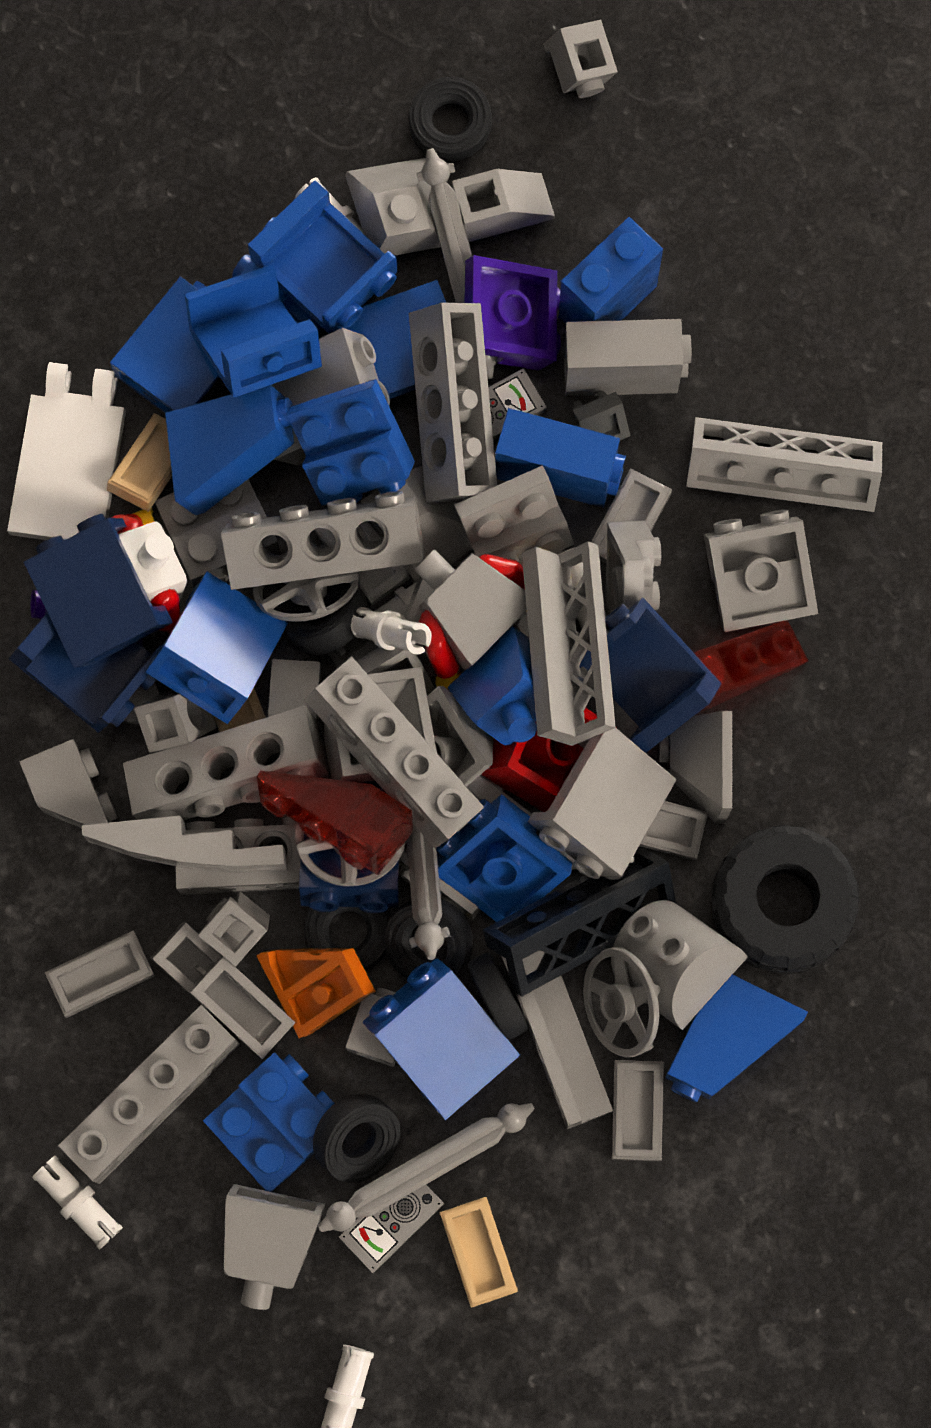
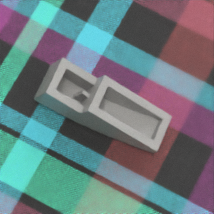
(222, 990)

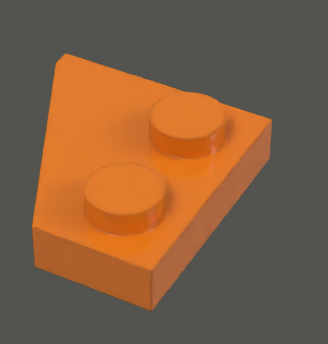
(316, 984)

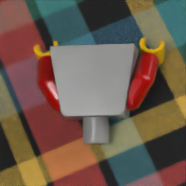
(468, 608)

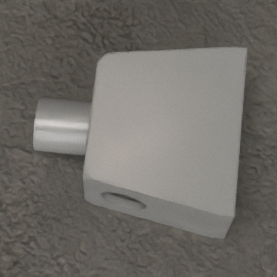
(267, 1240)

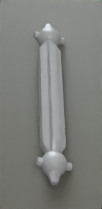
(449, 227)
(425, 894)
(426, 1167)

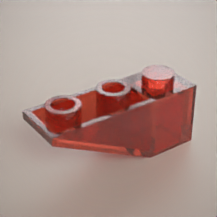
(752, 659)
(348, 815)

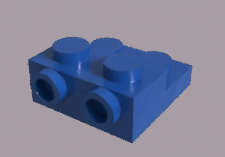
(351, 443)
(501, 860)
(270, 1120)

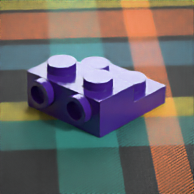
(516, 310)

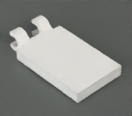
(66, 456)

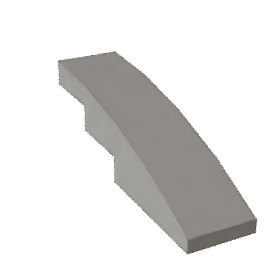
(167, 843)

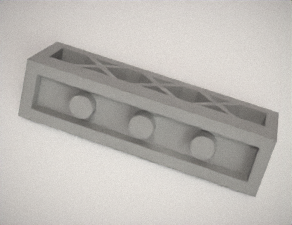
(785, 469)
(559, 648)
(563, 1049)

